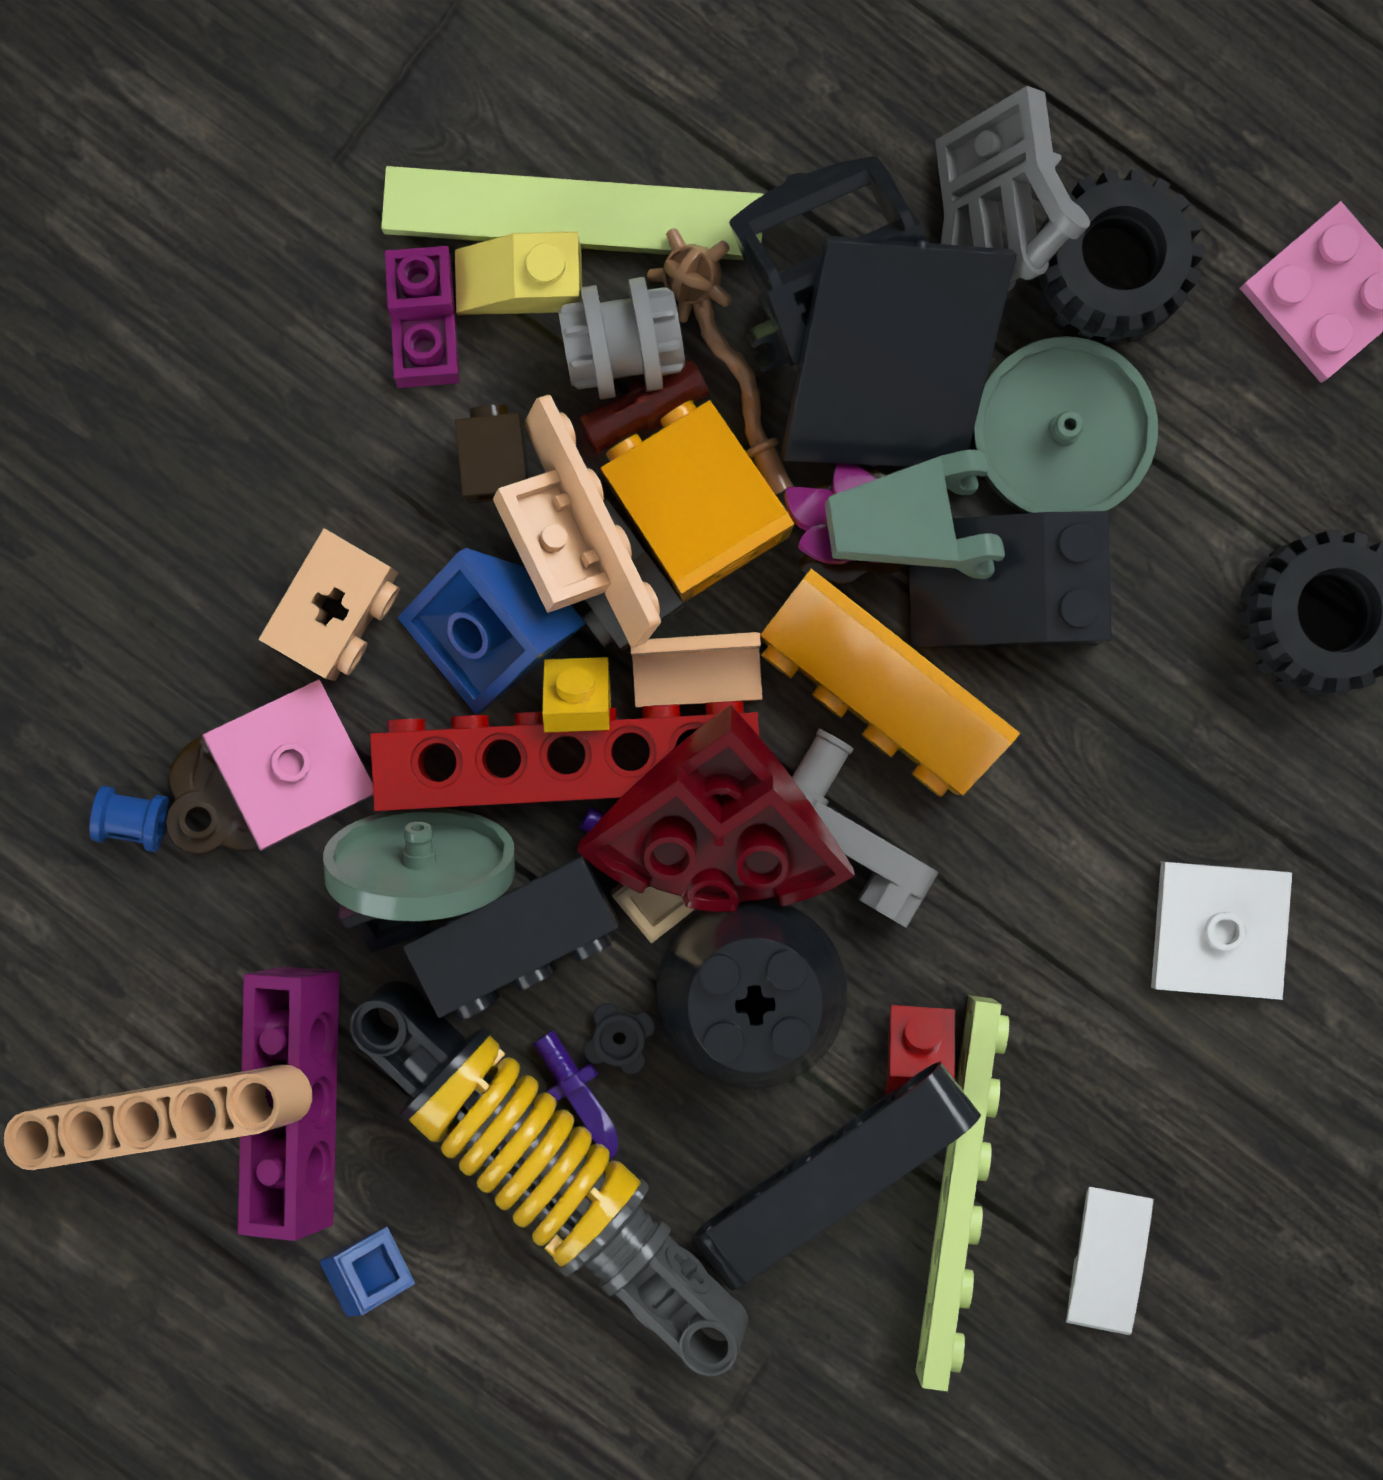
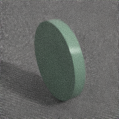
(1065, 427)
(419, 864)

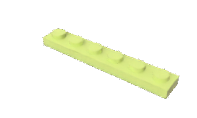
(957, 1217)

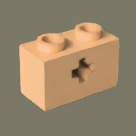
(299, 620)

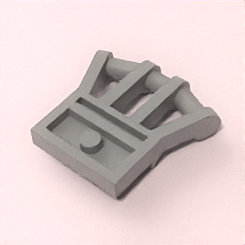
(997, 160)

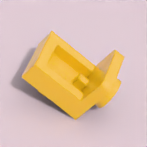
(576, 694)

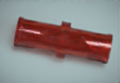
(642, 408)

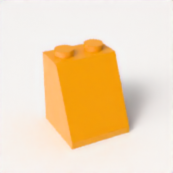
(696, 498)

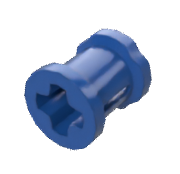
(128, 818)

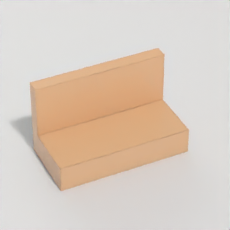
(697, 669)

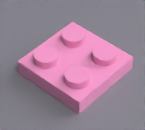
(1324, 292)

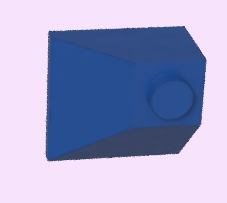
(486, 626)

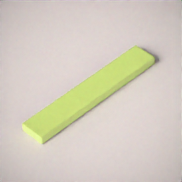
(602, 213)

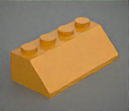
(886, 686)

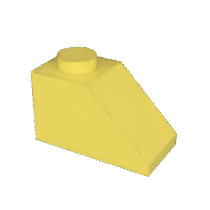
(519, 274)

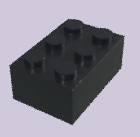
(514, 939)

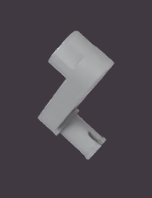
(897, 878)

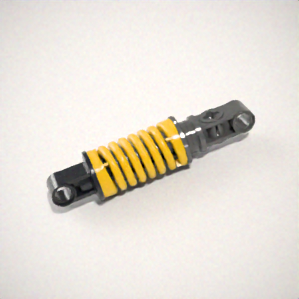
(583, 1201)

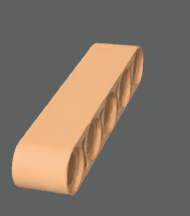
(182, 1114)

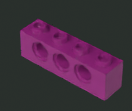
(291, 1169)

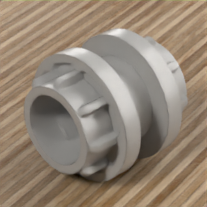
(622, 338)

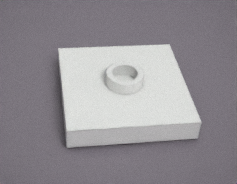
(1221, 930)

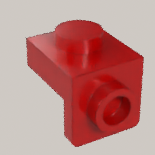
(918, 1040)

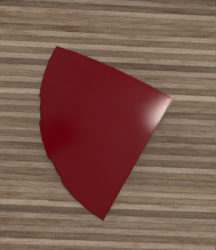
(718, 826)

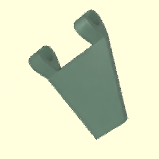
(910, 518)

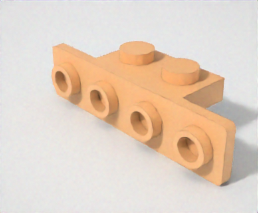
(568, 532)

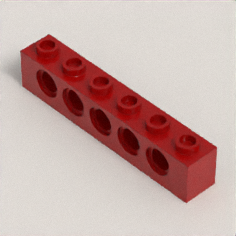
(404, 784)

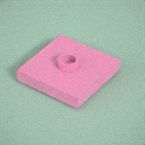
(289, 764)

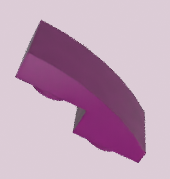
(422, 316)

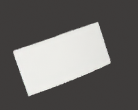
(1109, 1261)

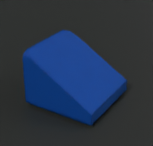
(367, 1272)

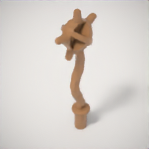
(694, 278)

